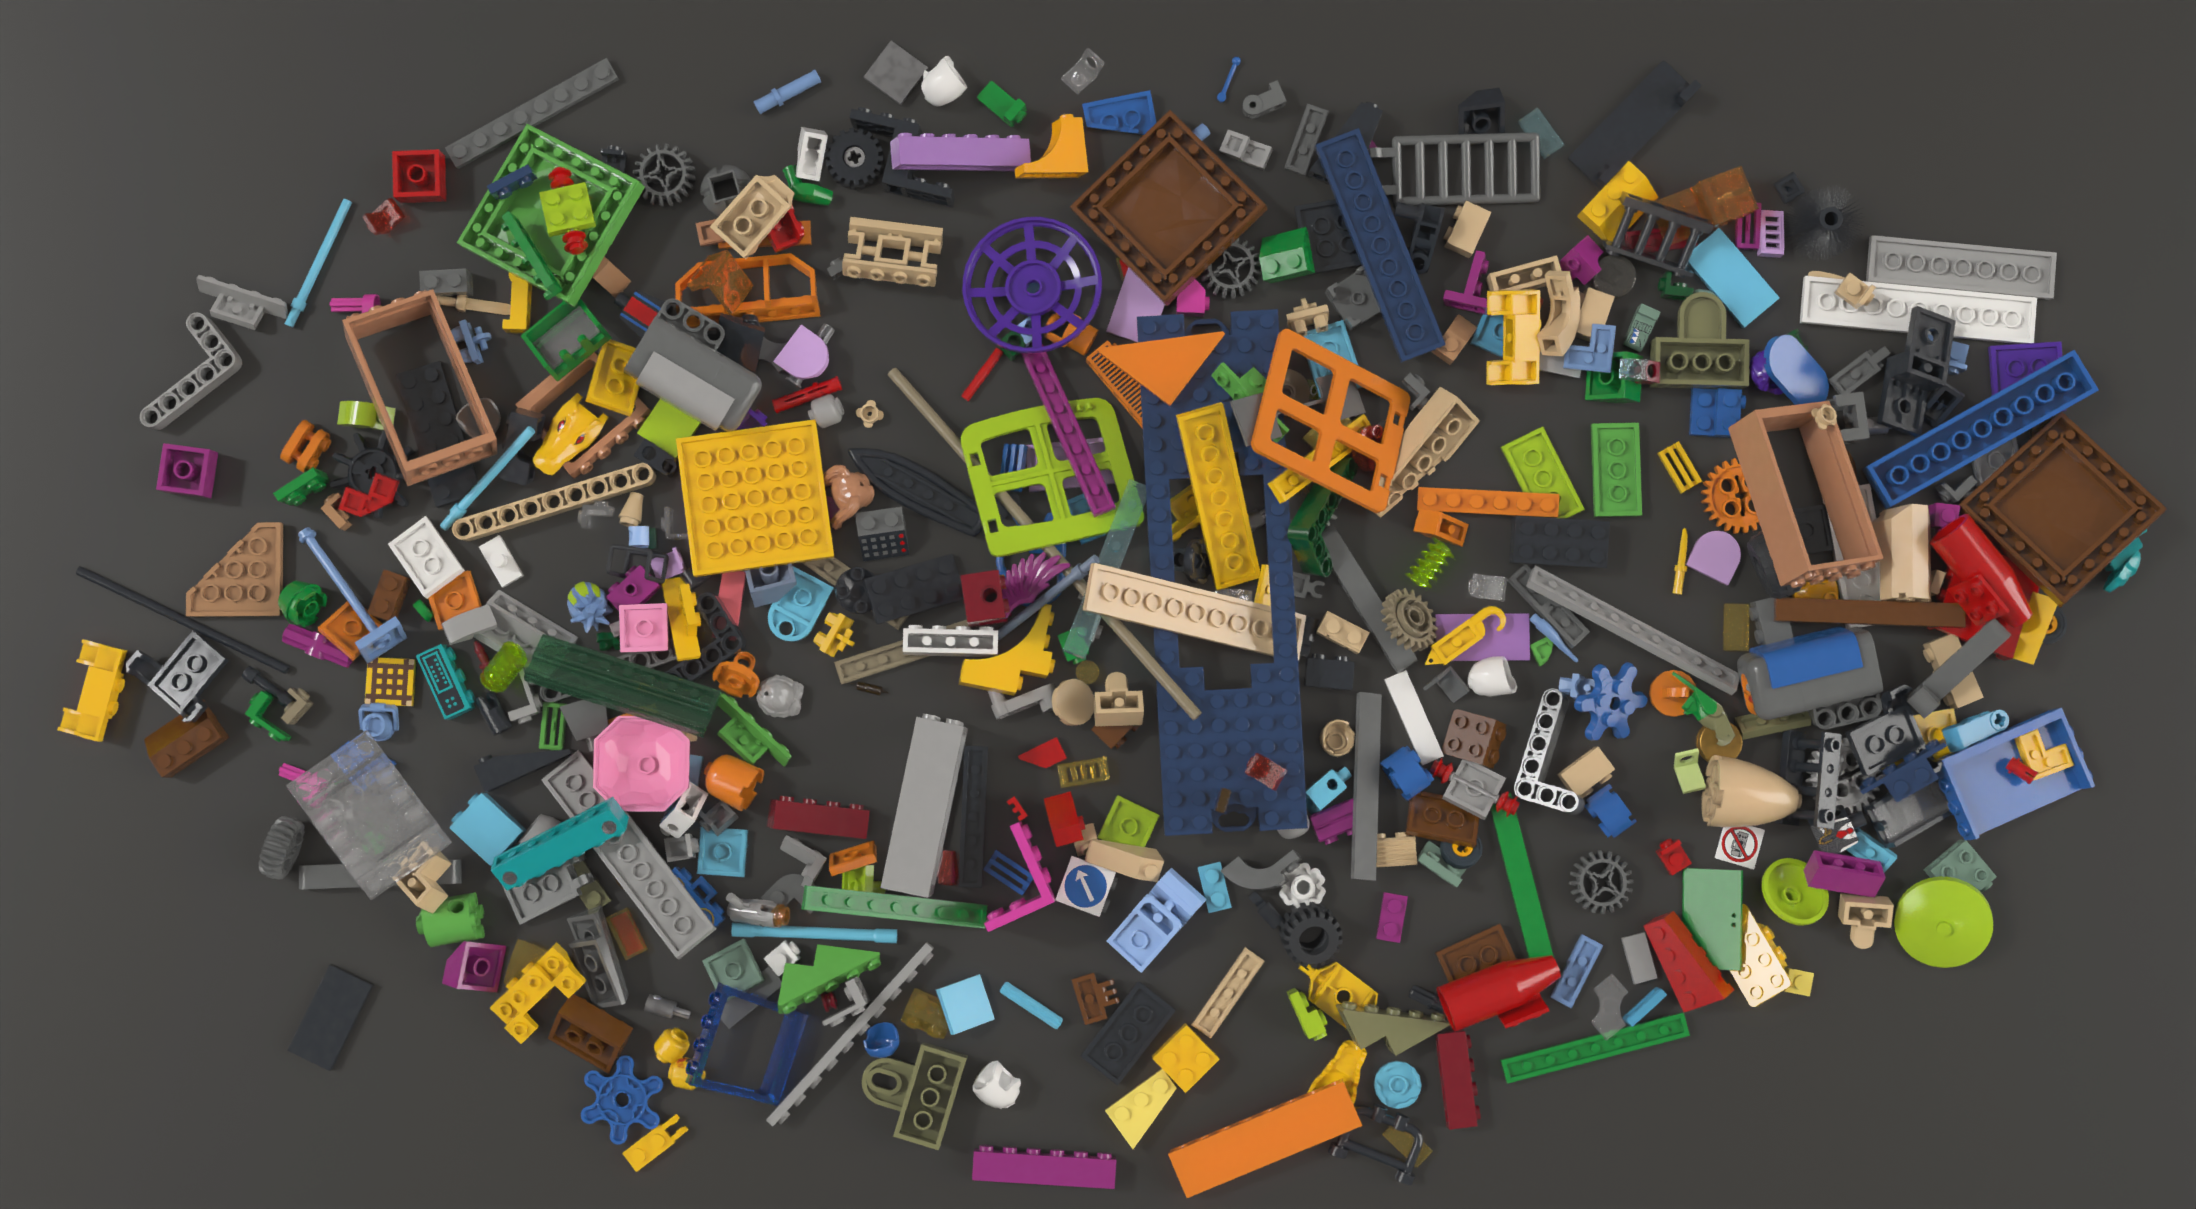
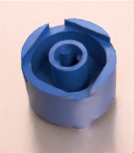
(1406, 773)
(1610, 810)

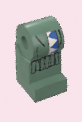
(1641, 327)

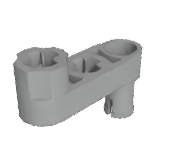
(1004, 707)

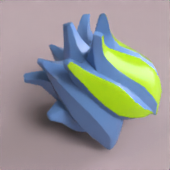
(588, 605)

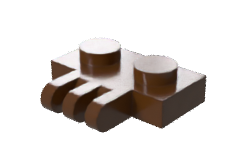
(1093, 997)

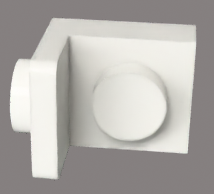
(783, 954)

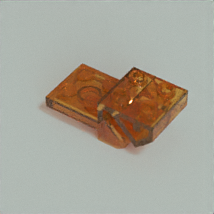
(1715, 198)

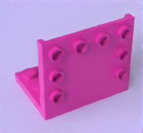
(1040, 875)

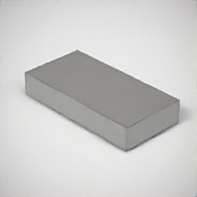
(1639, 958)

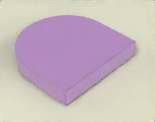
(804, 355)
(1715, 556)

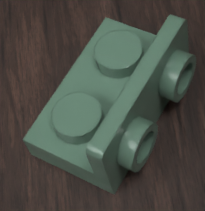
(1431, 858)

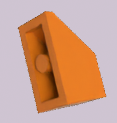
(1441, 527)

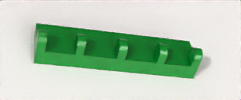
(532, 255)

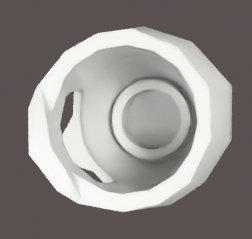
(942, 83)
(1492, 677)
(996, 1086)

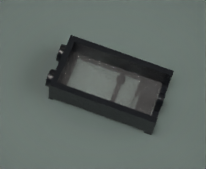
(1908, 817)

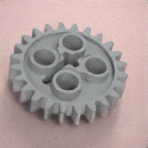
(1850, 793)

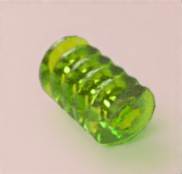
(1430, 564)
(503, 667)

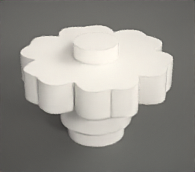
(1303, 886)

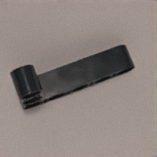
(721, 644)

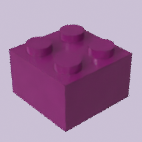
(187, 470)

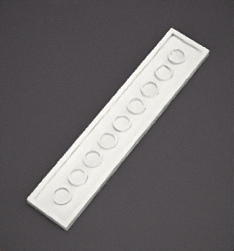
(1976, 313)

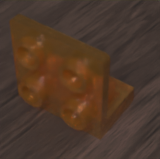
(724, 278)

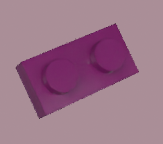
(1391, 917)

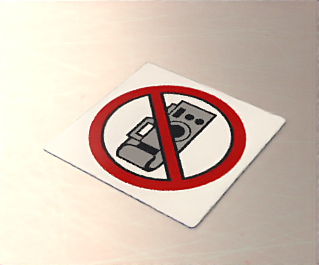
(1740, 845)

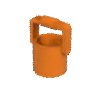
(1081, 343)

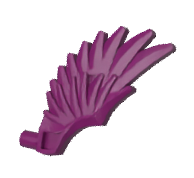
(1030, 579)

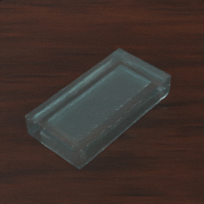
(1537, 123)

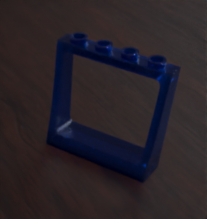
(780, 1060)

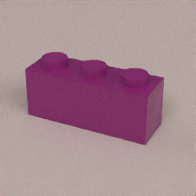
(1844, 874)

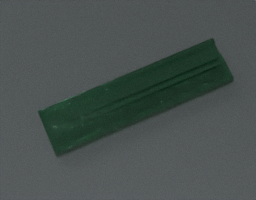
(622, 685)

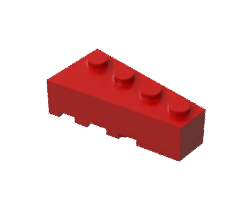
(1685, 963)

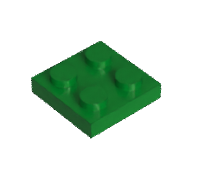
(296, 491)

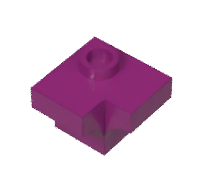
(1582, 260)

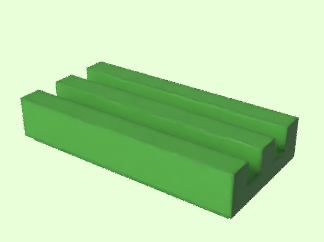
(562, 729)

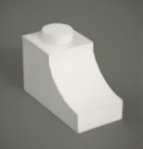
(810, 153)

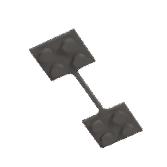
(1247, 408)

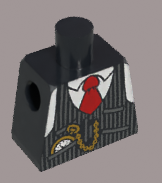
(1842, 835)

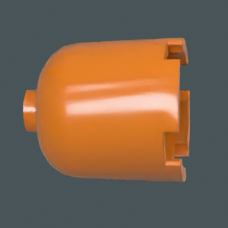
(732, 781)

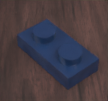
(518, 179)

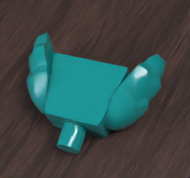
(2123, 566)

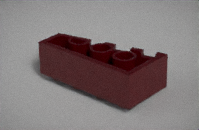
(817, 818)

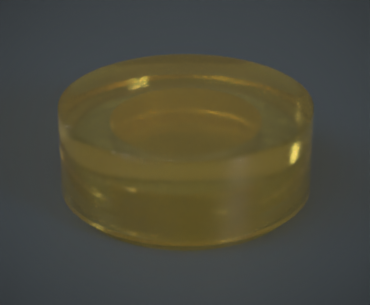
(1087, 672)

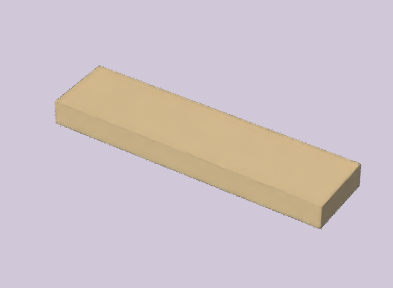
(1228, 992)

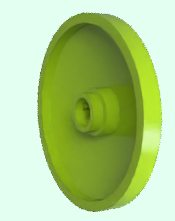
(1943, 922)

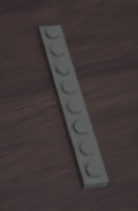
(532, 113)

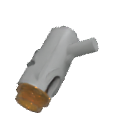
(757, 912)

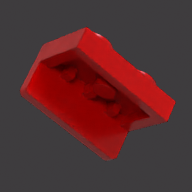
(786, 232)

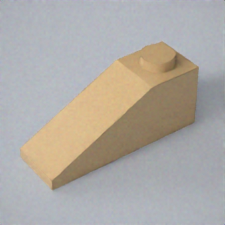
(1126, 859)

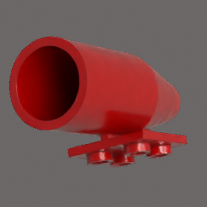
(1986, 579)
(1501, 990)

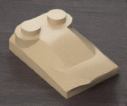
(753, 214)

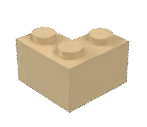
(422, 885)

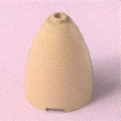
(1745, 794)

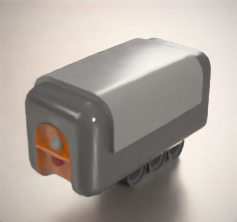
(689, 372)

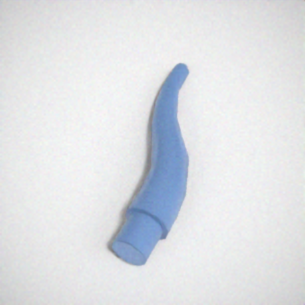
(1545, 628)

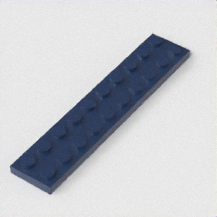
(1379, 245)

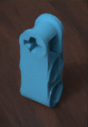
(1974, 729)

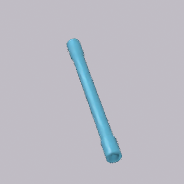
(875, 935)

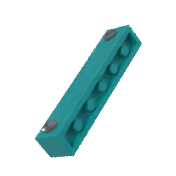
(560, 844)

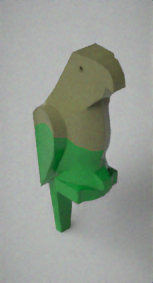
(1708, 713)

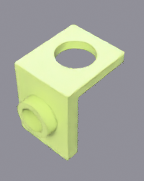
(1688, 771)

